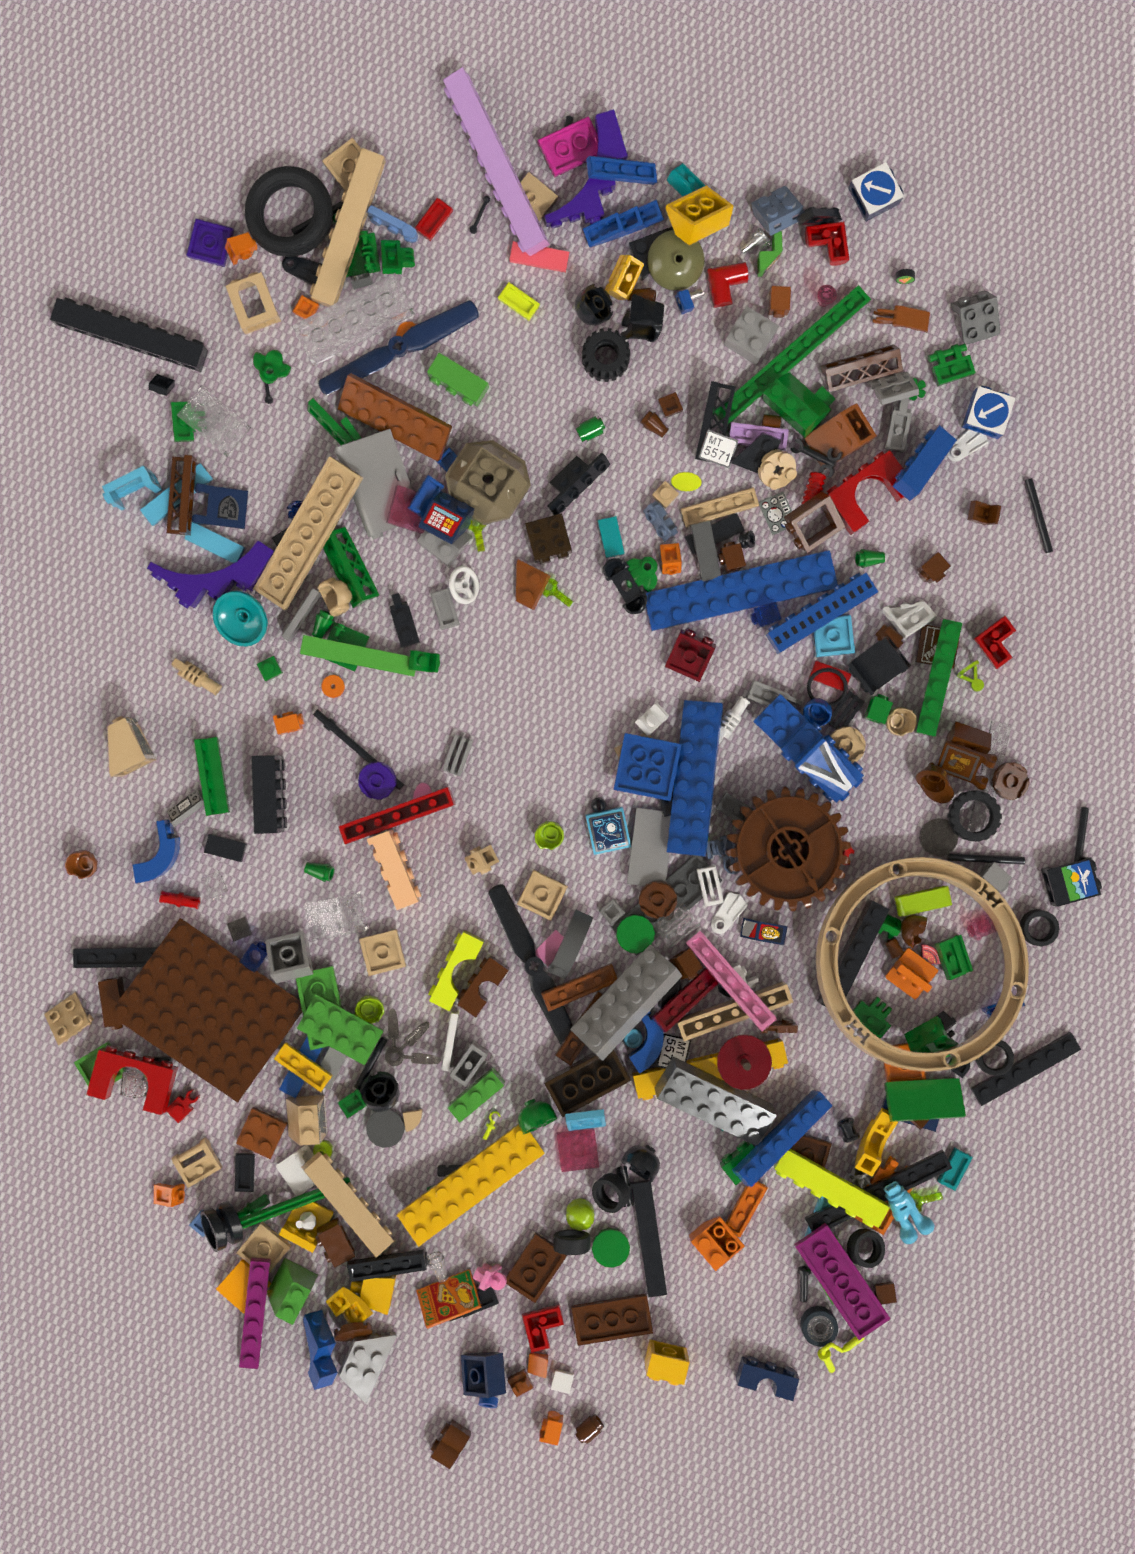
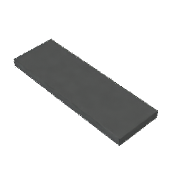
(686, 886)

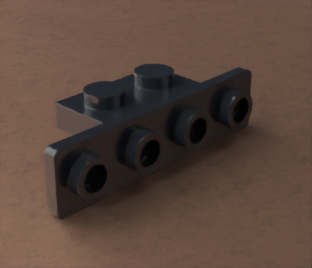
(574, 480)

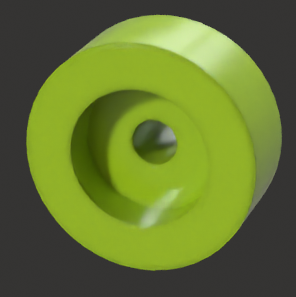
(325, 1146)

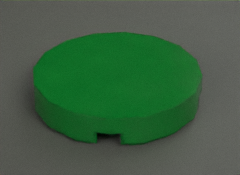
(635, 934)
(610, 1247)

